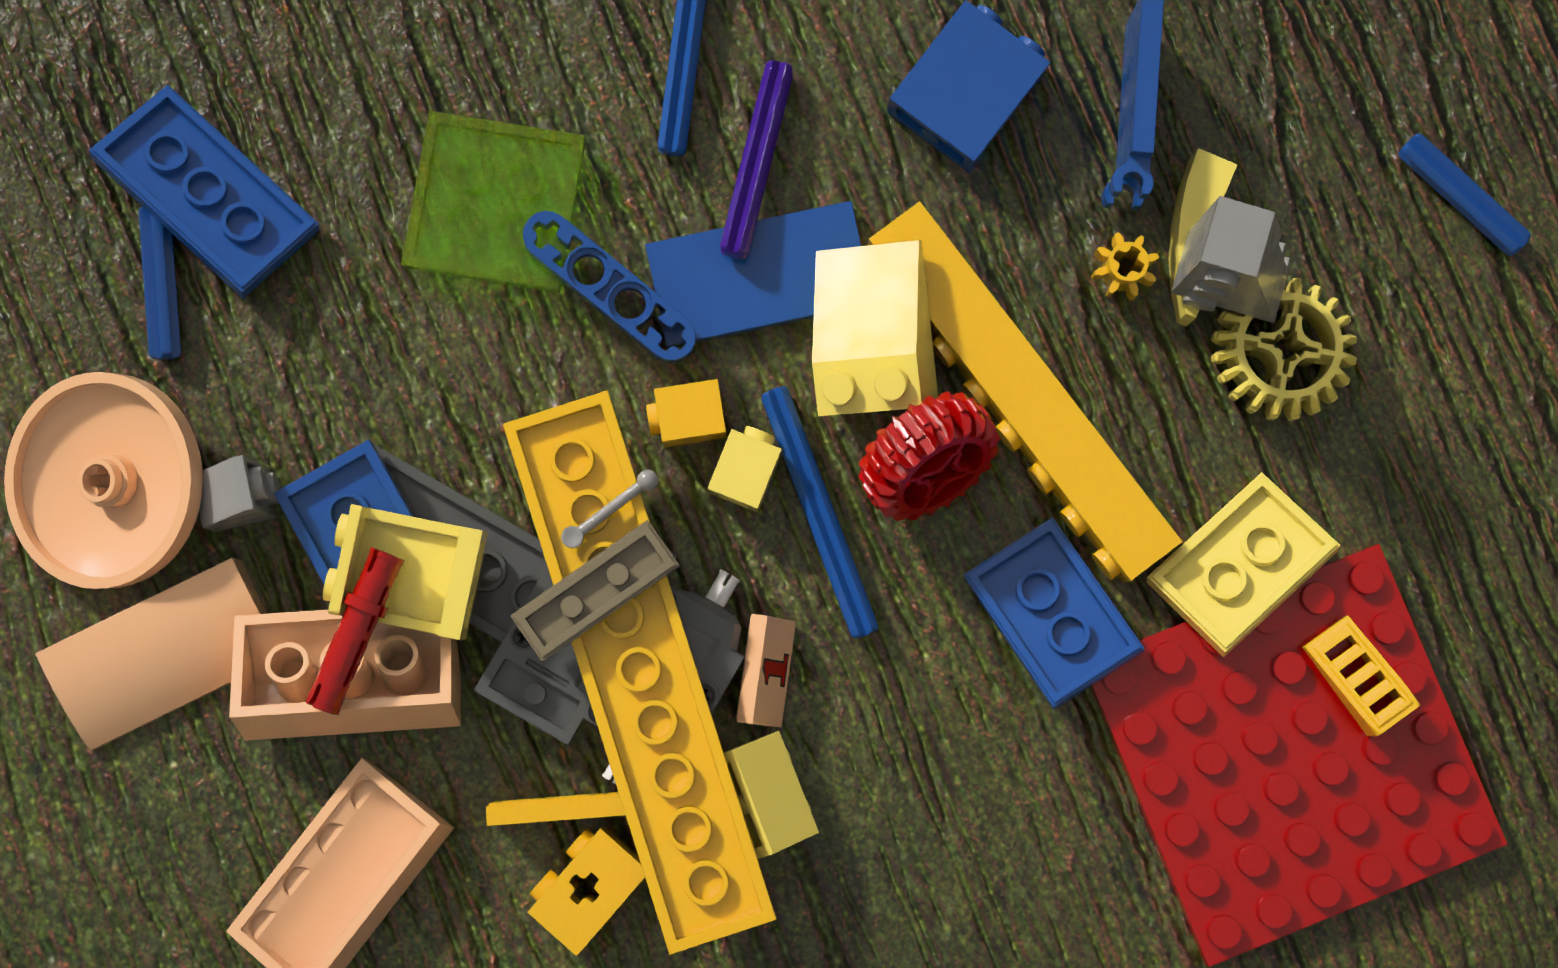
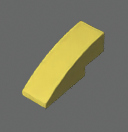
(1201, 185)

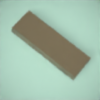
(595, 591)

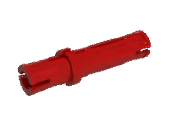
(358, 621)

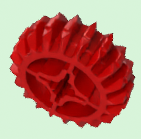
(928, 456)

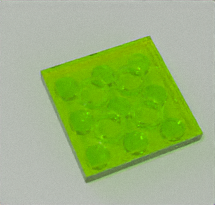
(479, 190)

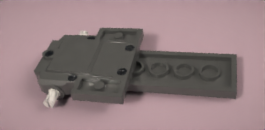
(514, 574)

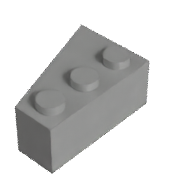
(1234, 261)

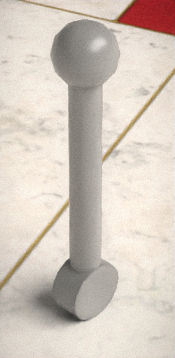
(574, 536)

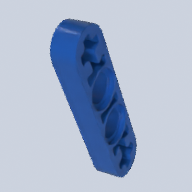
(614, 282)

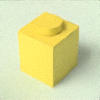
(745, 468)

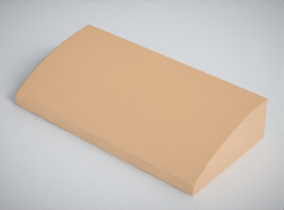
(151, 654)
(341, 874)

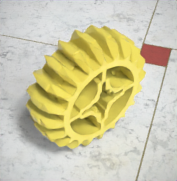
(1305, 352)

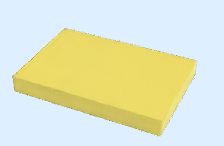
(1242, 564)

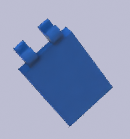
(1137, 105)

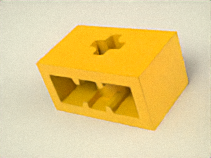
(576, 919)

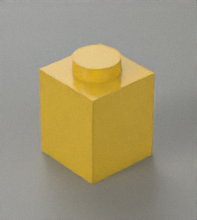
(687, 413)

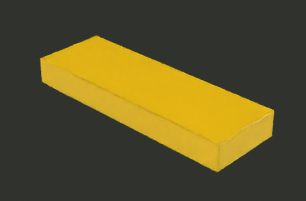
(554, 808)

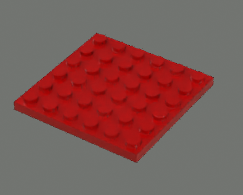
(1267, 783)

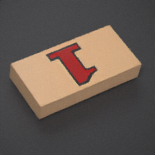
(766, 671)

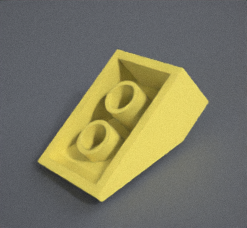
(872, 329)

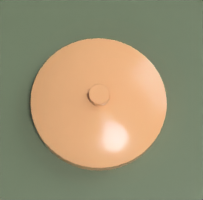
(103, 480)

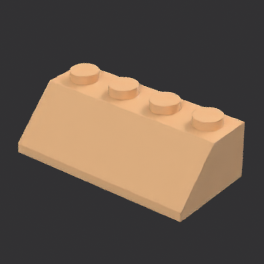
(401, 683)

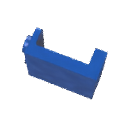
(968, 84)

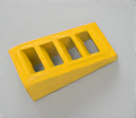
(1403, 699)

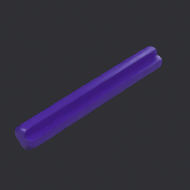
(756, 160)

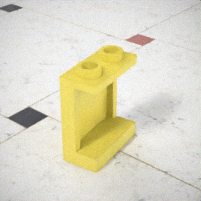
(438, 573)

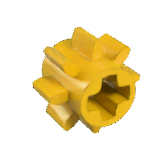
(1138, 267)

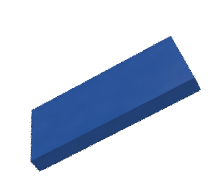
(204, 191)
(753, 293)

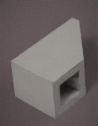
(237, 494)

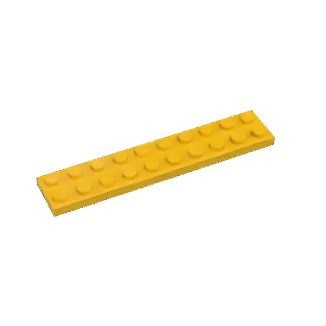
(644, 687)

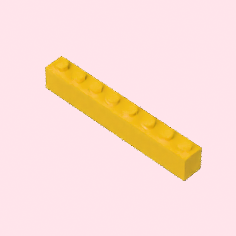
(1033, 408)

